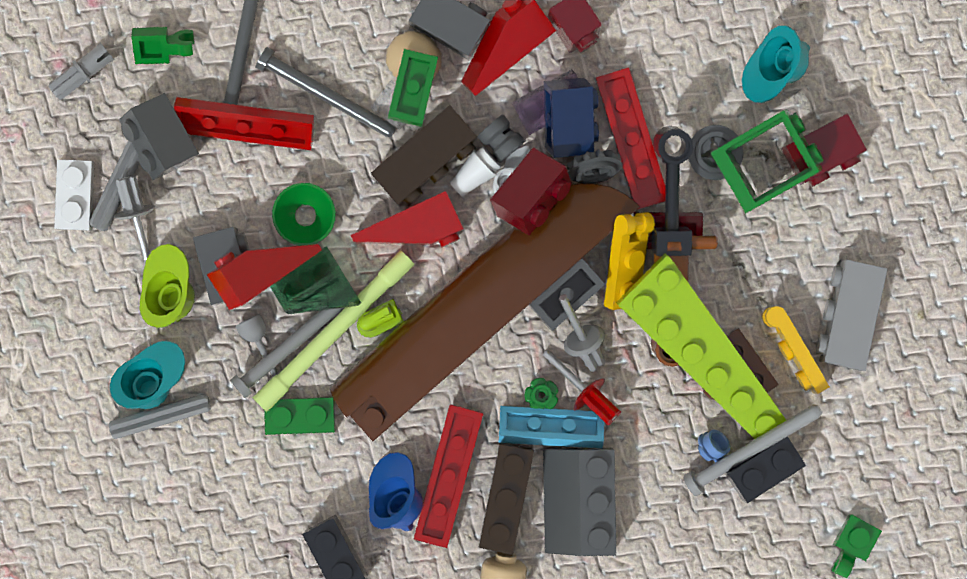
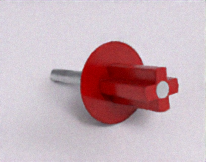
(589, 394)

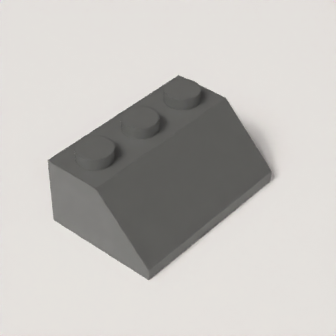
(579, 501)

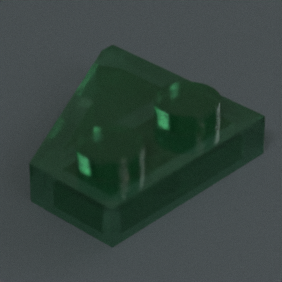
(315, 286)

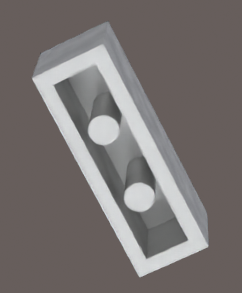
(851, 314)

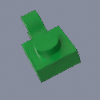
(154, 45)
(855, 540)

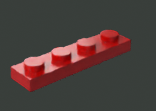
(245, 123)
(631, 138)
(448, 476)

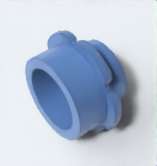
(713, 445)

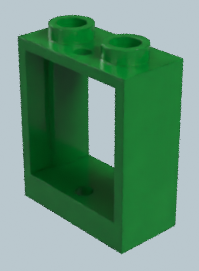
(735, 176)

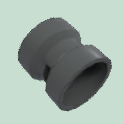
(501, 138)

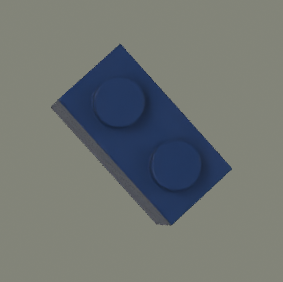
(570, 117)

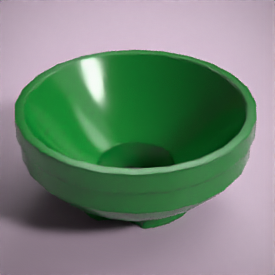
(285, 214)

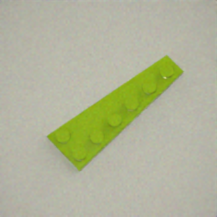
(688, 333)

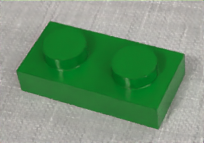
(412, 87)
(301, 416)

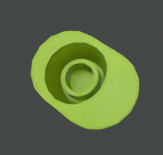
(166, 287)

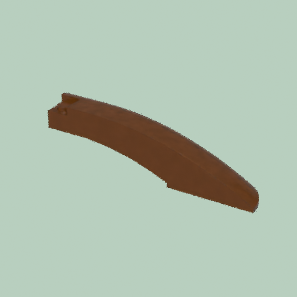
(475, 307)

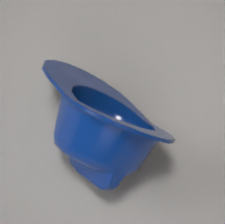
(393, 493)

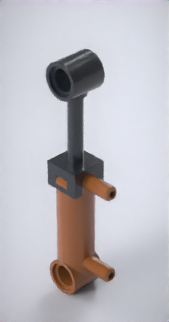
(675, 239)

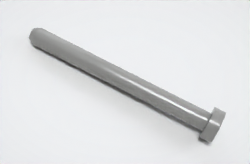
(282, 351)
(696, 482)

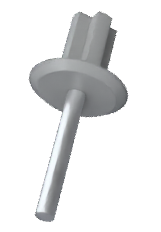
(133, 208)
(583, 340)

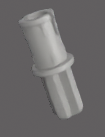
(80, 71)

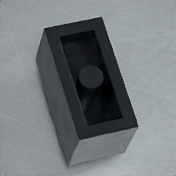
(765, 470)
(334, 551)

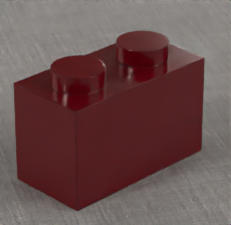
(575, 24)
(836, 142)
(531, 191)

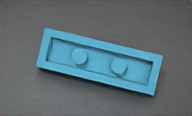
(550, 427)

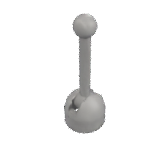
(253, 331)

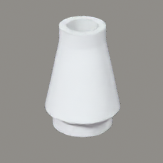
(477, 169)

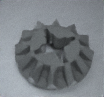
(701, 144)
(594, 167)

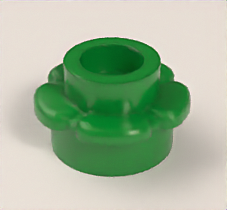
(540, 385)

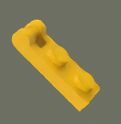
(627, 255)
(794, 348)

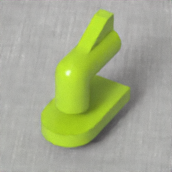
(380, 319)

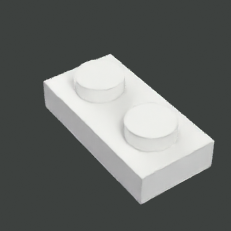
(74, 195)

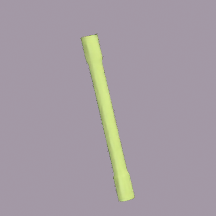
(280, 383)

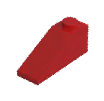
(509, 37)
(419, 225)
(253, 271)

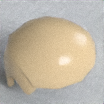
(411, 41)

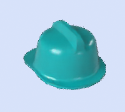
(774, 64)
(148, 376)

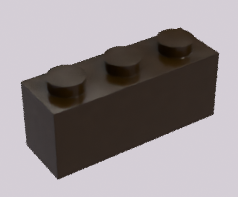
(425, 157)
(506, 498)

